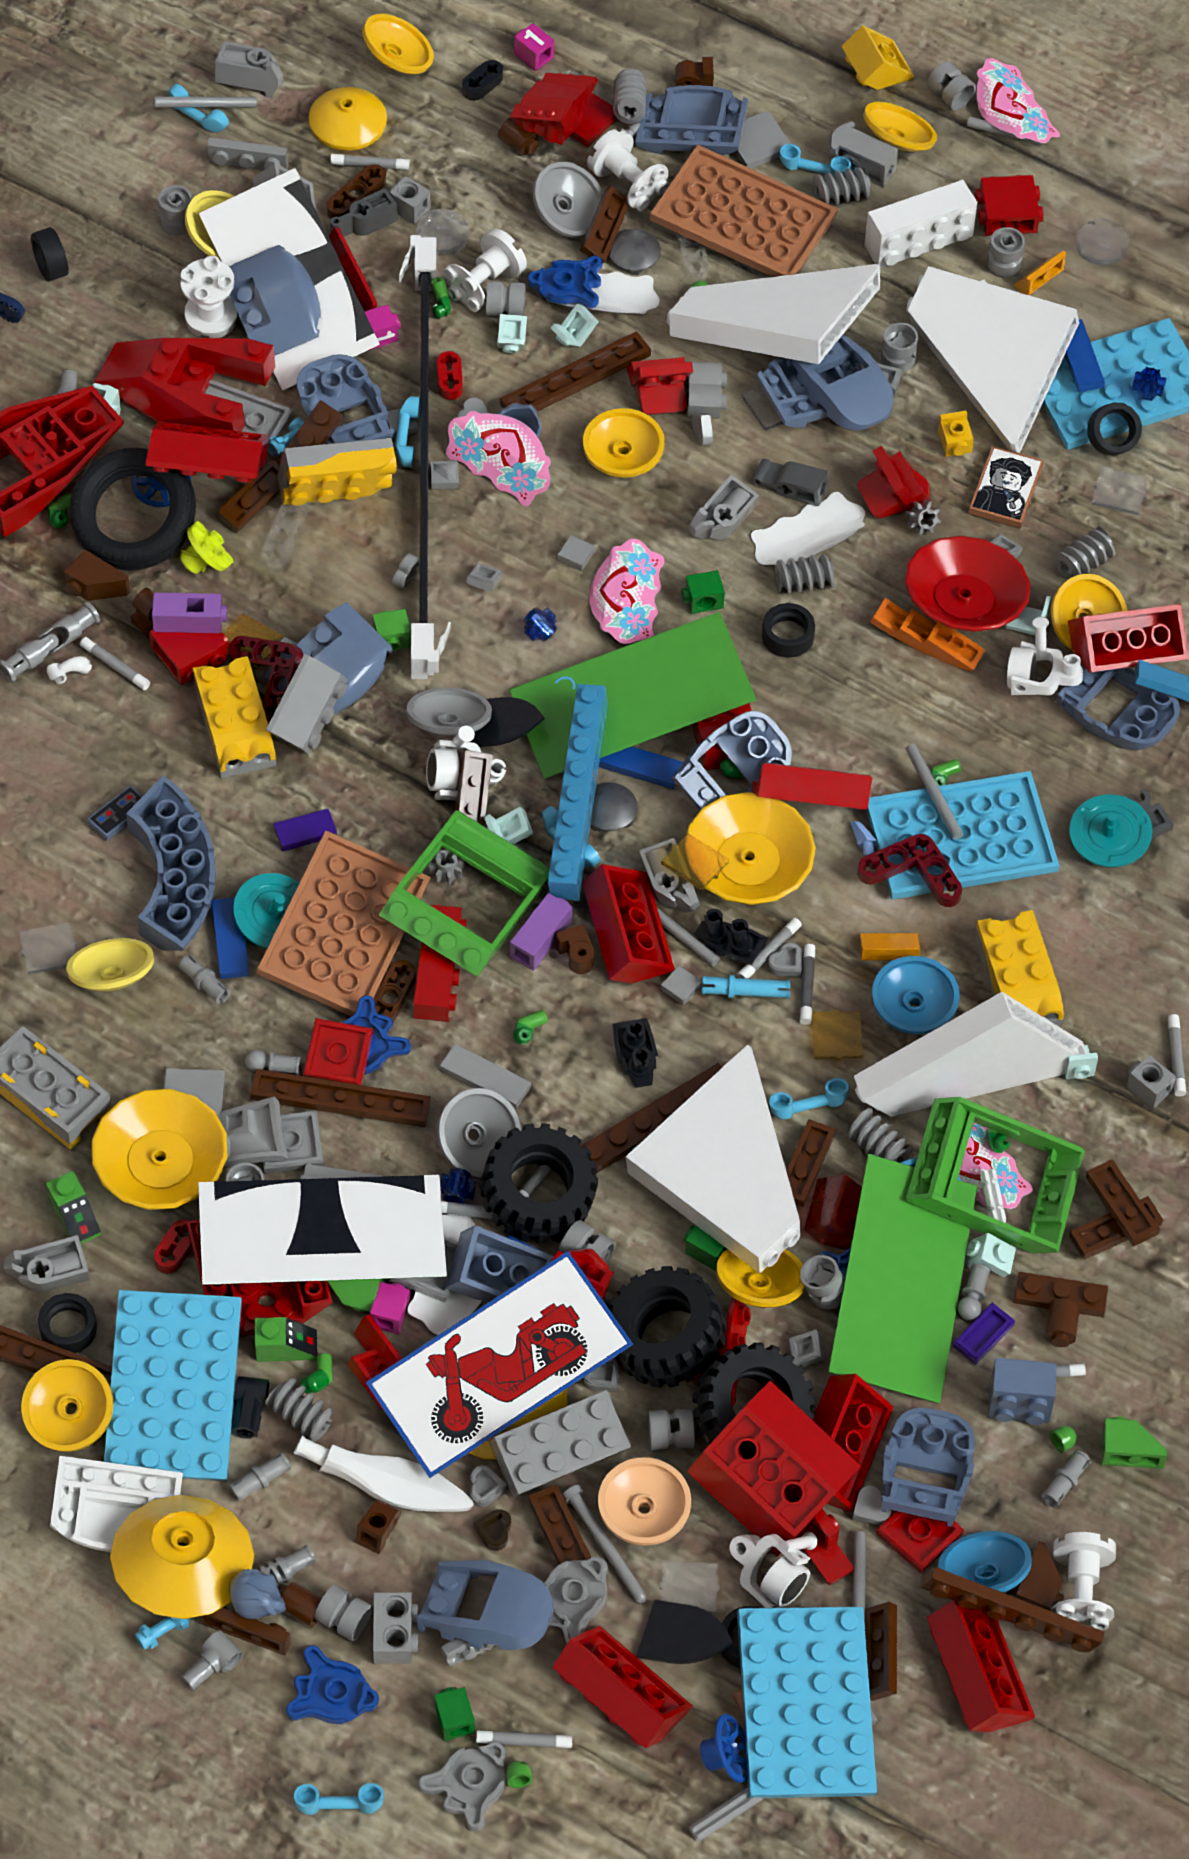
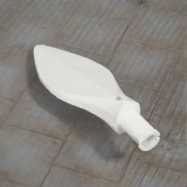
(388, 1478)

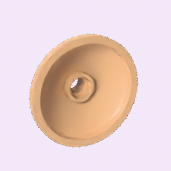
(648, 1485)

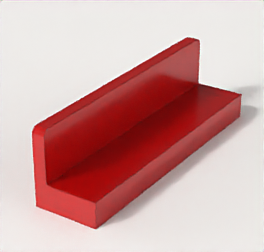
(813, 786)

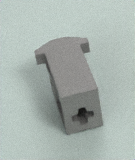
(248, 68)
(865, 152)
(724, 510)
(681, 892)
(59, 1261)

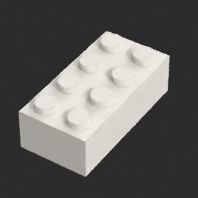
(920, 224)

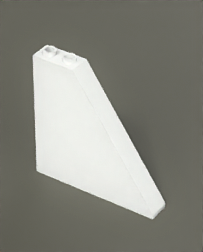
(777, 315)
(994, 346)
(972, 1055)
(724, 1166)

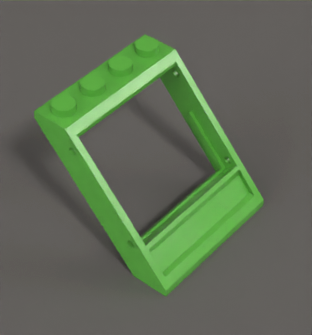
(491, 856)
(941, 1162)

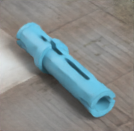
(745, 987)

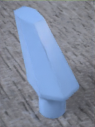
(864, 838)

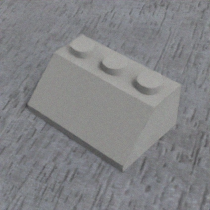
(307, 704)

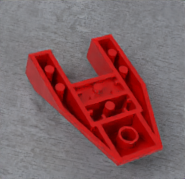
(170, 377)
(52, 443)

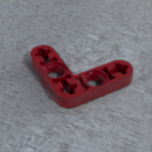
(280, 666)
(918, 859)

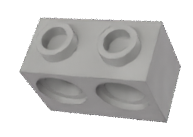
(388, 1628)

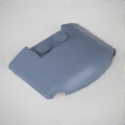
(691, 118)
(276, 299)
(790, 398)
(349, 647)

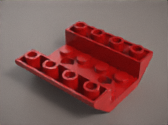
(207, 451)
(292, 1299)
(787, 1452)

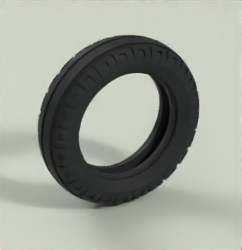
(135, 554)

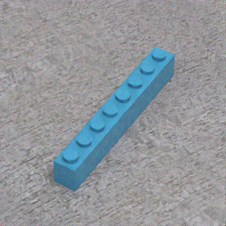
(578, 792)

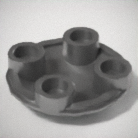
(635, 250)
(613, 807)

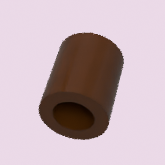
(517, 138)
(1062, 1322)
(300, 1603)

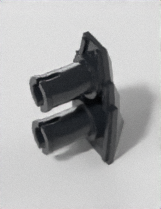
(730, 940)
(636, 1050)

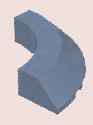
(184, 864)

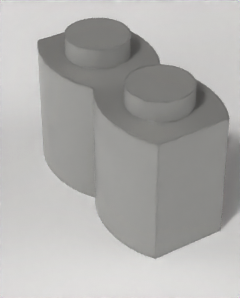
(706, 389)

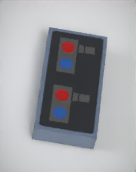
(112, 816)

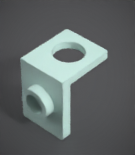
(1024, 621)
(1081, 1065)

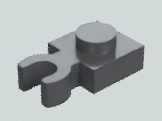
(1160, 820)

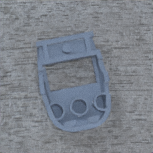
(344, 384)
(851, 401)
(1141, 723)
(747, 743)
(934, 1444)
(512, 1617)

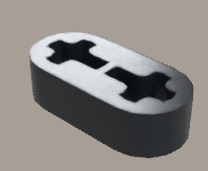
(480, 78)

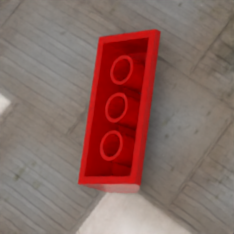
(1126, 636)
(627, 924)
(856, 1420)
(980, 1668)
(621, 1686)

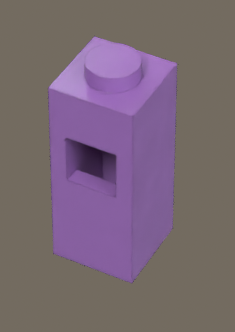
(188, 612)
(540, 931)

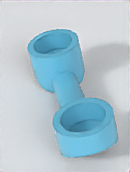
(214, 122)
(791, 159)
(409, 410)
(550, 820)
(835, 1095)
(309, 1802)

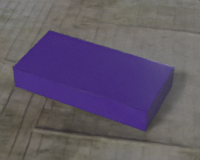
(304, 829)
(983, 1333)

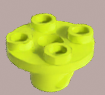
(205, 550)

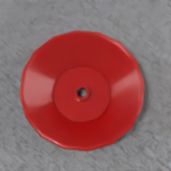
(967, 583)

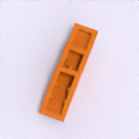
(926, 636)

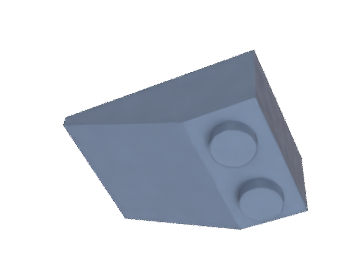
(491, 1264)

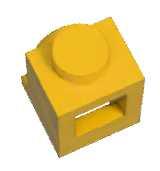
(955, 433)

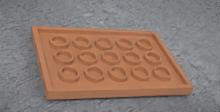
(743, 214)
(332, 933)

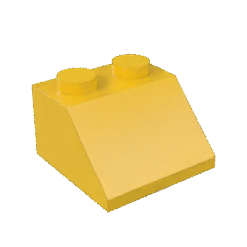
(876, 59)

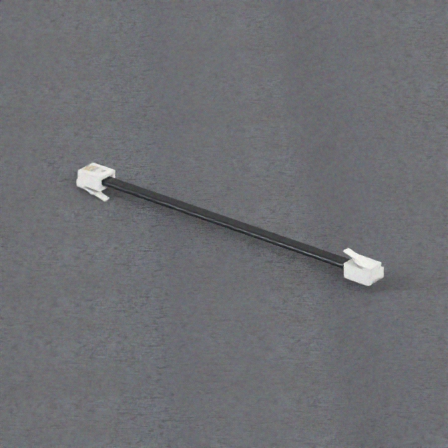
(423, 656)

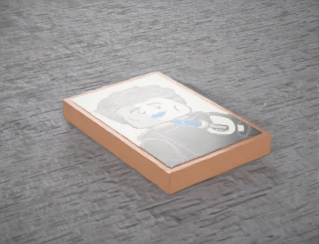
(1006, 487)

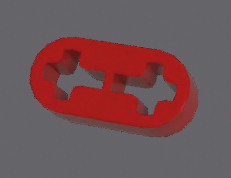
(449, 375)
(170, 1243)

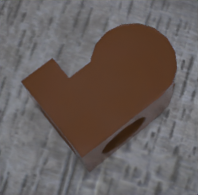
(695, 73)
(144, 606)
(579, 948)
(377, 1526)

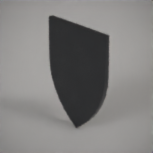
(509, 721)
(682, 1634)

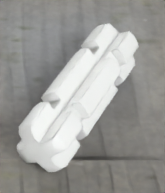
(992, 1195)

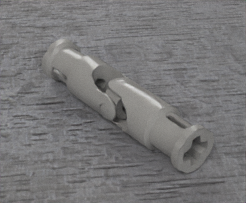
(34, 652)

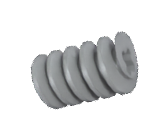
(629, 96)
(842, 185)
(1085, 553)
(804, 573)
(876, 1140)
(300, 1409)

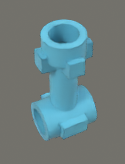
(277, 445)
(147, 1636)

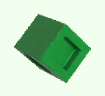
(703, 592)
(454, 1713)

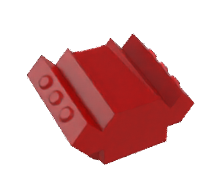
(554, 105)

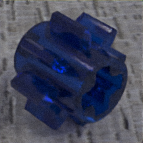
(1149, 383)
(540, 624)
(457, 1185)

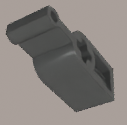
(367, 214)
(793, 480)

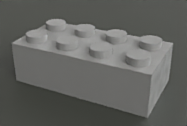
(559, 1443)

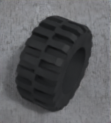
(539, 1147)
(687, 1352)
(749, 1362)

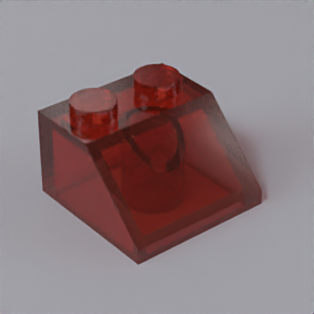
(834, 1211)

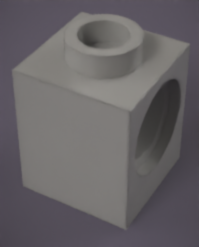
(411, 199)
(1150, 1092)

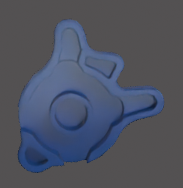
(569, 281)
(382, 1044)
(331, 1691)

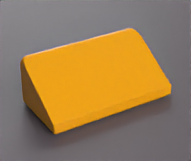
(1041, 274)
(888, 945)

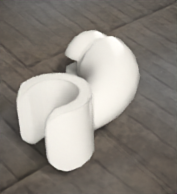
(78, 664)

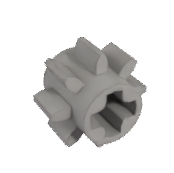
(930, 517)
(446, 866)

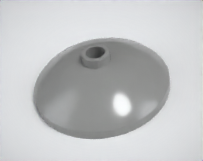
(572, 189)
(447, 710)
(483, 1113)

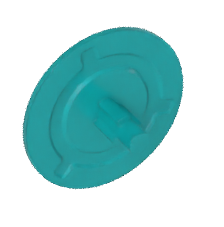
(1110, 830)
(262, 905)

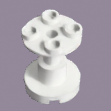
(615, 157)
(497, 258)
(210, 305)
(1084, 1556)

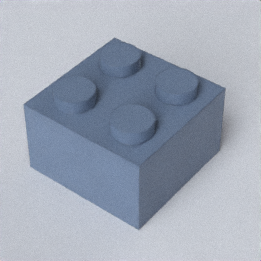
(1022, 1391)

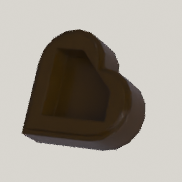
(494, 1529)

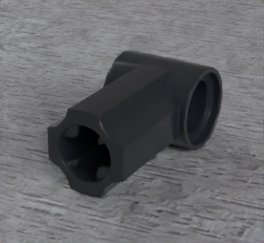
(249, 1400)

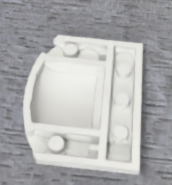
(99, 1496)

